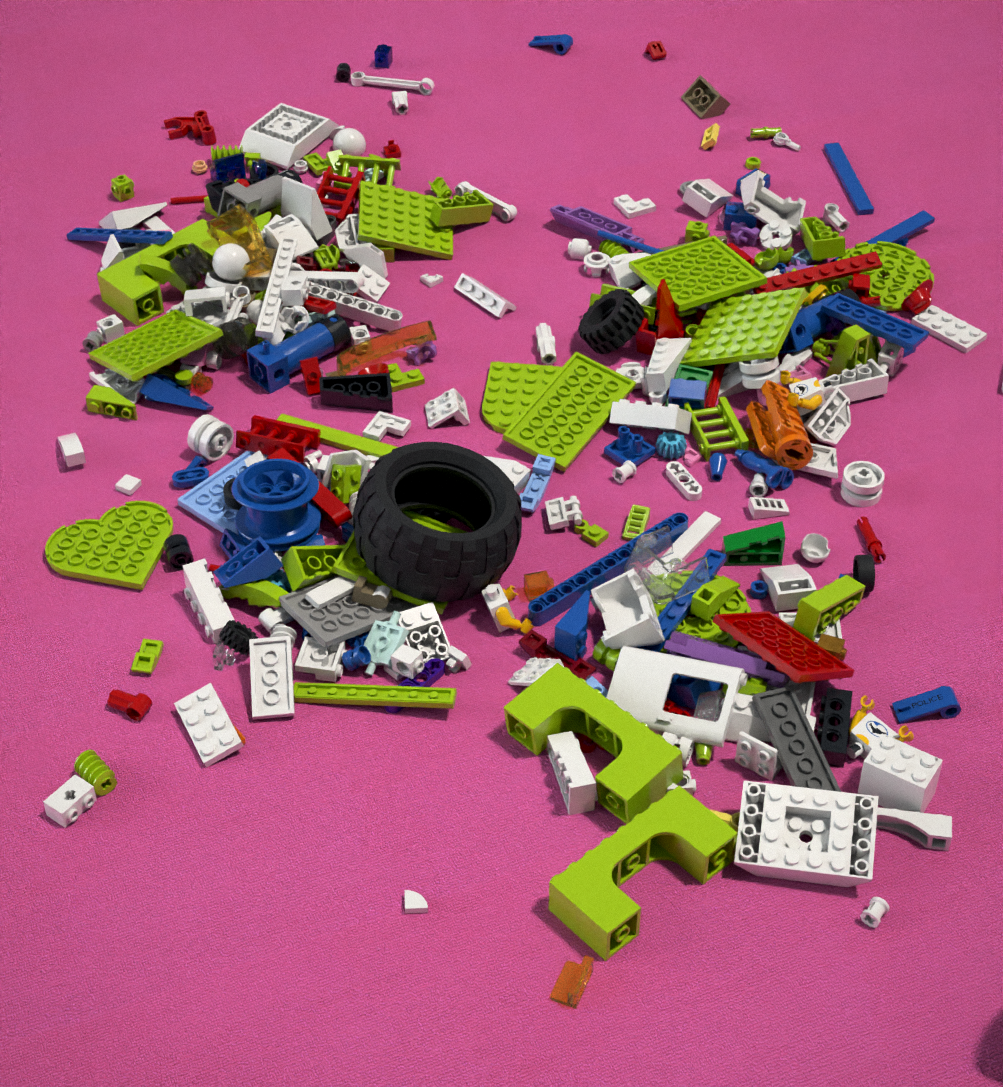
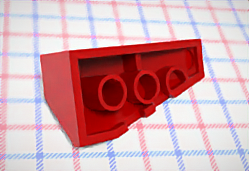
(668, 318)

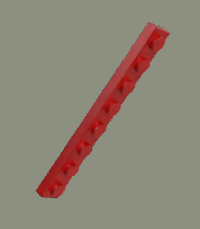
(821, 273)

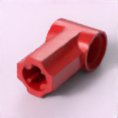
(133, 705)

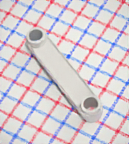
(500, 208)

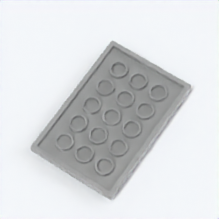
(340, 618)

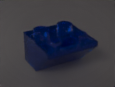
(228, 168)

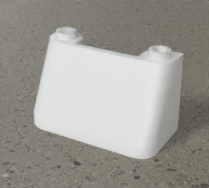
(769, 206)
(627, 612)

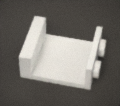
(207, 294)

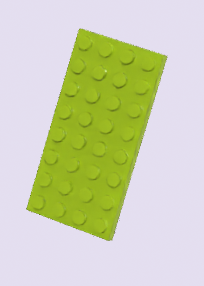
(569, 410)

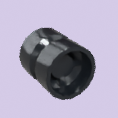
(178, 551)

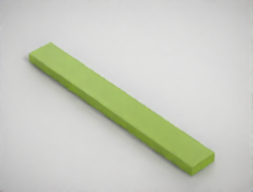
(343, 439)
(375, 695)

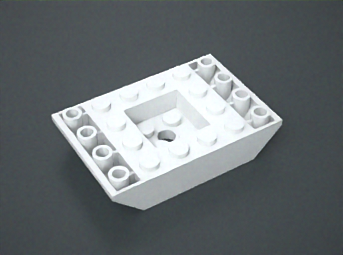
(286, 135)
(837, 821)

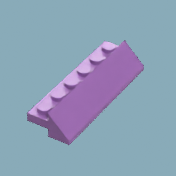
(591, 222)
(709, 651)

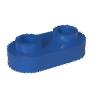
(189, 477)

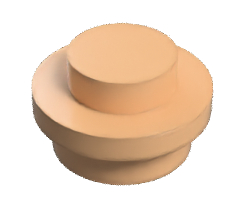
(199, 166)

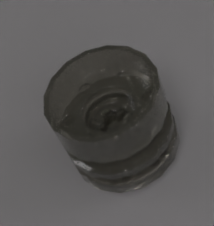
(193, 263)
(236, 338)

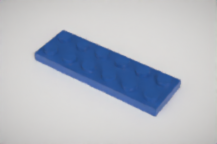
(874, 321)

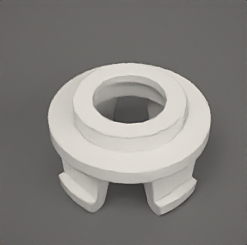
(596, 262)
(290, 315)

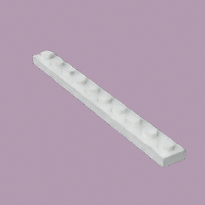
(273, 299)

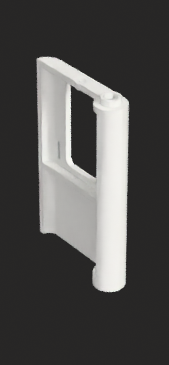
(643, 683)

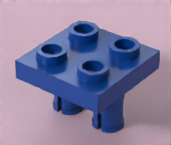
(629, 447)

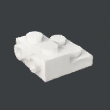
(321, 661)

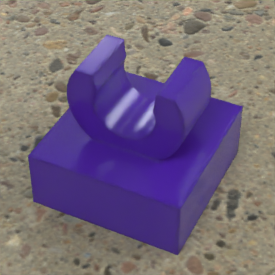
(837, 326)

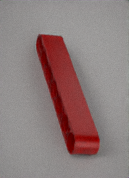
(329, 505)

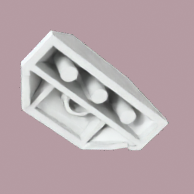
(347, 233)
(831, 420)

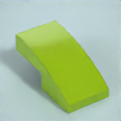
(148, 656)

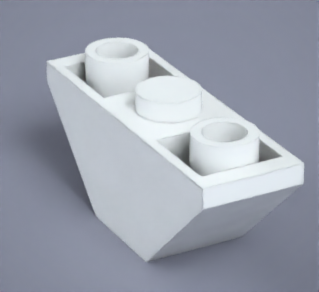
(369, 256)

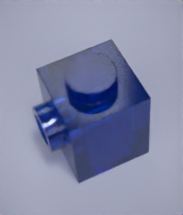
(383, 56)

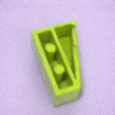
(850, 350)

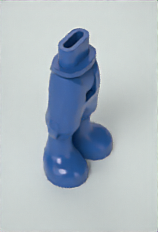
(775, 473)

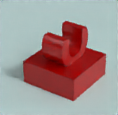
(392, 150)

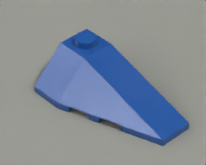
(164, 389)

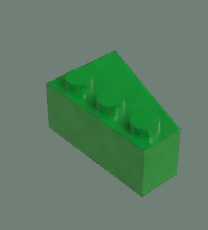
(755, 546)

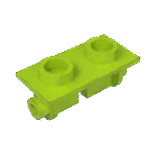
(440, 188)

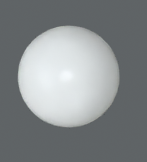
(350, 142)
(229, 261)

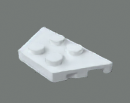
(119, 383)
(823, 461)

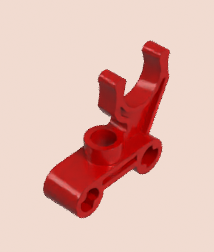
(198, 125)

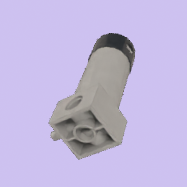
(257, 197)

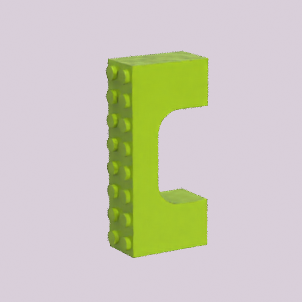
(135, 291)
(566, 703)
(671, 830)

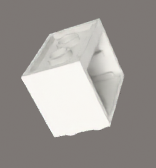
(900, 775)

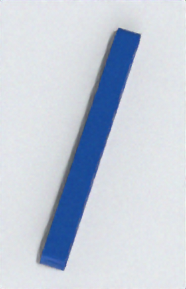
(610, 566)

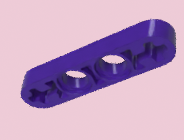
(430, 674)

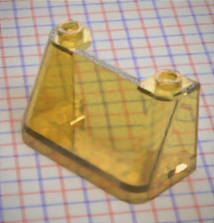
(241, 228)

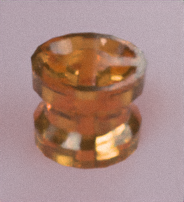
(202, 382)

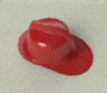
(919, 299)

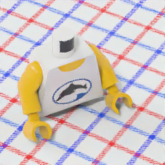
(805, 393)
(500, 610)
(867, 729)

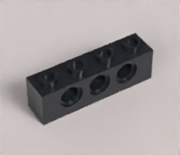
(834, 725)

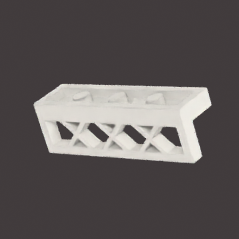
(483, 295)

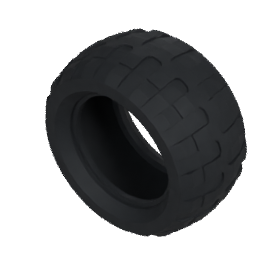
(430, 561)

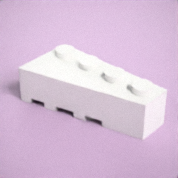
(650, 416)

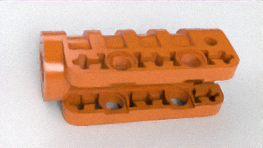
(780, 428)

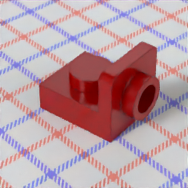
(656, 50)

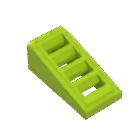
(638, 517)

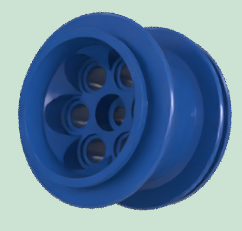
(277, 504)

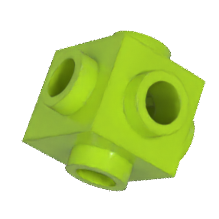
(122, 187)
(696, 231)

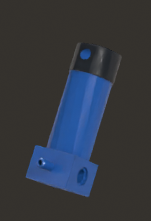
(810, 324)
(272, 364)

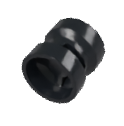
(343, 72)

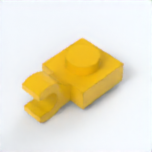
(817, 294)

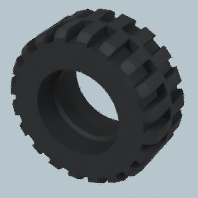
(611, 321)

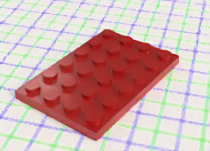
(783, 646)

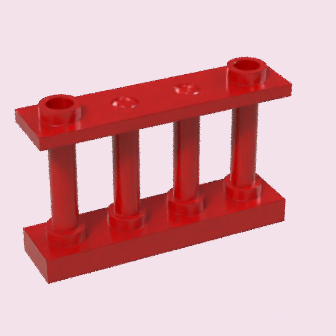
(352, 194)
(271, 434)

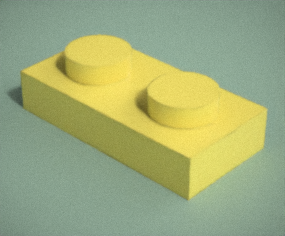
(710, 136)

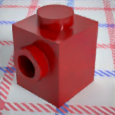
(860, 284)

